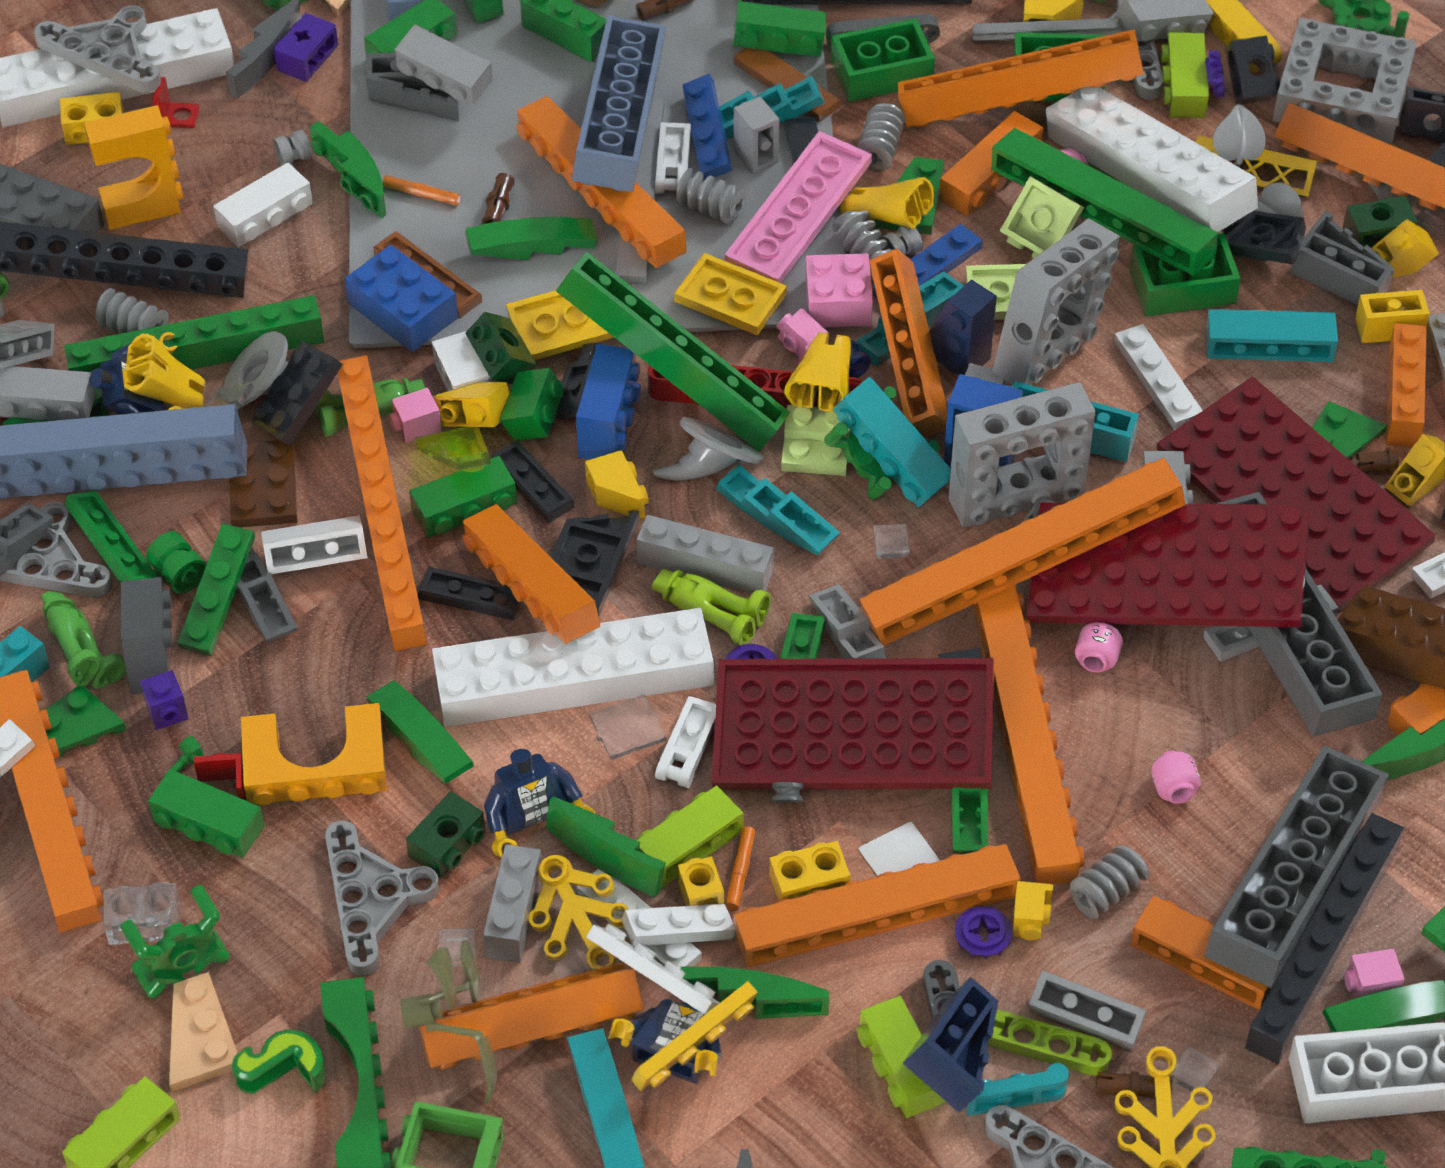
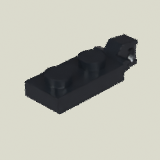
(574, 382)

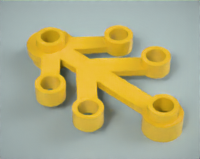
(573, 907)
(1165, 1126)

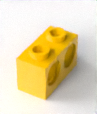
(84, 109)
(806, 866)

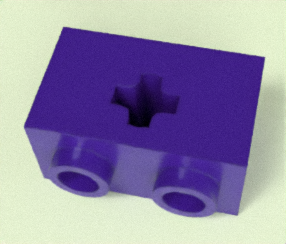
(305, 47)

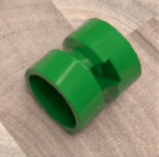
(176, 562)

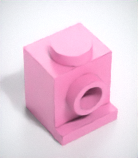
(798, 332)

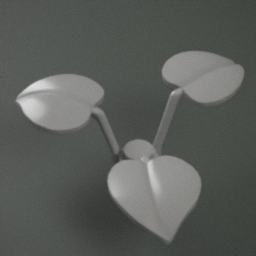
(1241, 138)

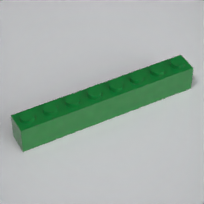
(1107, 201)
(212, 338)
(672, 351)

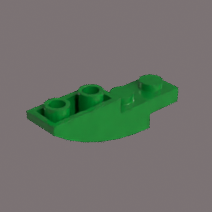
(354, 163)

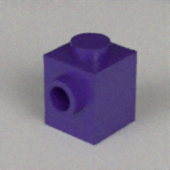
(164, 699)

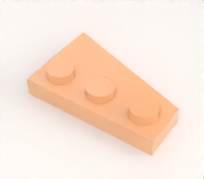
(199, 1034)

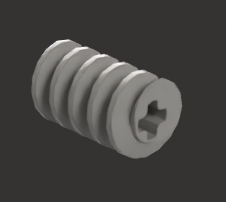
(882, 135)
(710, 198)
(858, 234)
(125, 314)
(1107, 879)

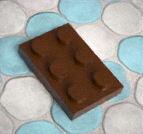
(269, 488)

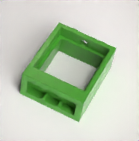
(450, 1121)

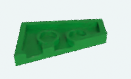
(930, 169)
(1347, 429)
(80, 720)

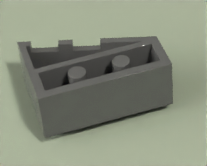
(393, 87)
(1340, 263)
(145, 629)

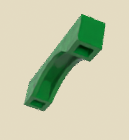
(347, 1021)

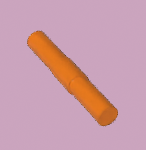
(421, 190)
(740, 868)

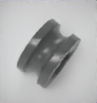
(787, 792)

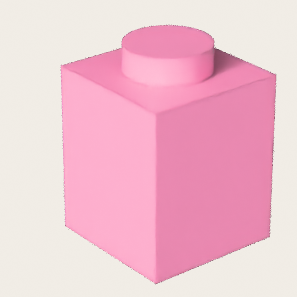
(415, 415)
(1373, 973)

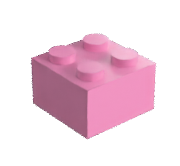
(839, 289)

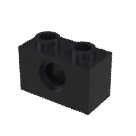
(1245, 85)
(1415, 107)

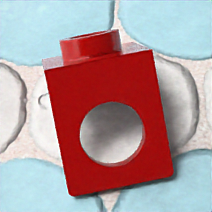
(169, 109)
(221, 767)

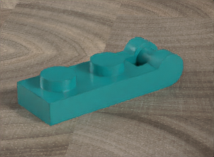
(1021, 1090)

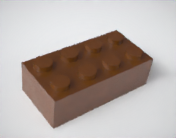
(1397, 634)

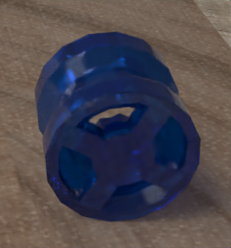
(859, 361)

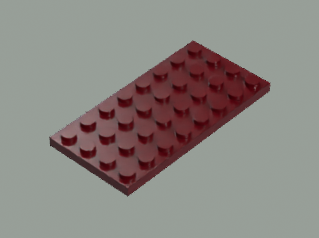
(1260, 445)
(1185, 570)
(854, 723)

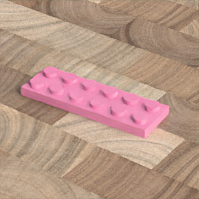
(799, 207)

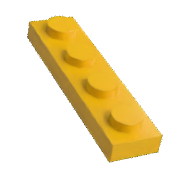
(684, 1046)

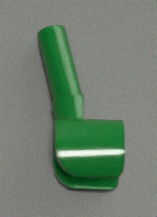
(190, 749)

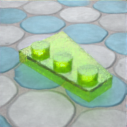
(457, 448)

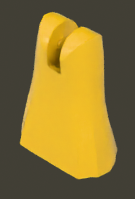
(894, 203)
(824, 369)
(160, 376)

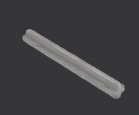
(1007, 31)

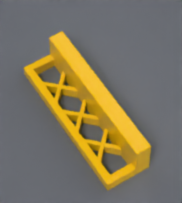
(1277, 160)

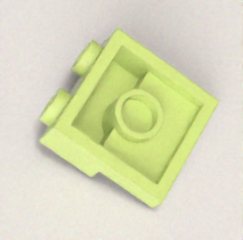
(1040, 217)
(805, 446)

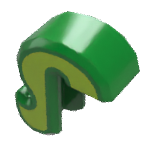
(277, 1057)

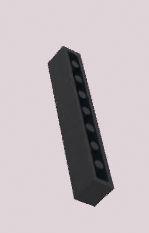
(1324, 939)

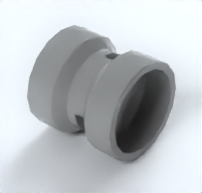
(292, 147)
(905, 240)

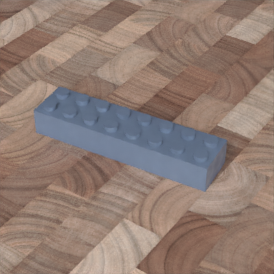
(619, 104)
(121, 451)

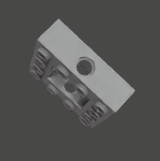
(1350, 52)
(1056, 303)
(1052, 419)

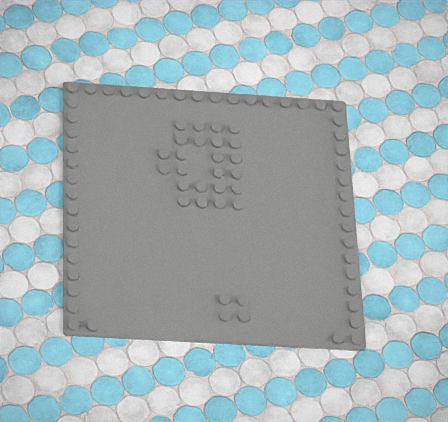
(485, 142)

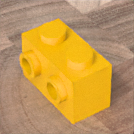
(1380, 311)

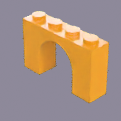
(144, 136)
(354, 771)

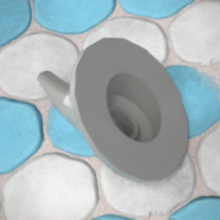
(259, 364)
(709, 452)

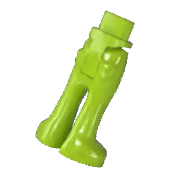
(694, 592)

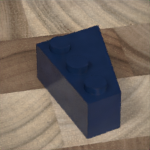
(965, 329)
(955, 1044)

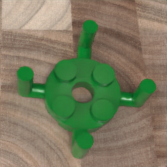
(1376, 14)
(862, 460)
(179, 950)

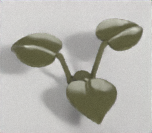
(427, 1008)

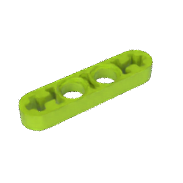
(1043, 1035)

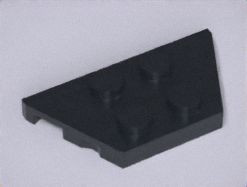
(1266, 237)
(593, 551)

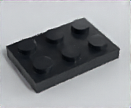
(296, 392)

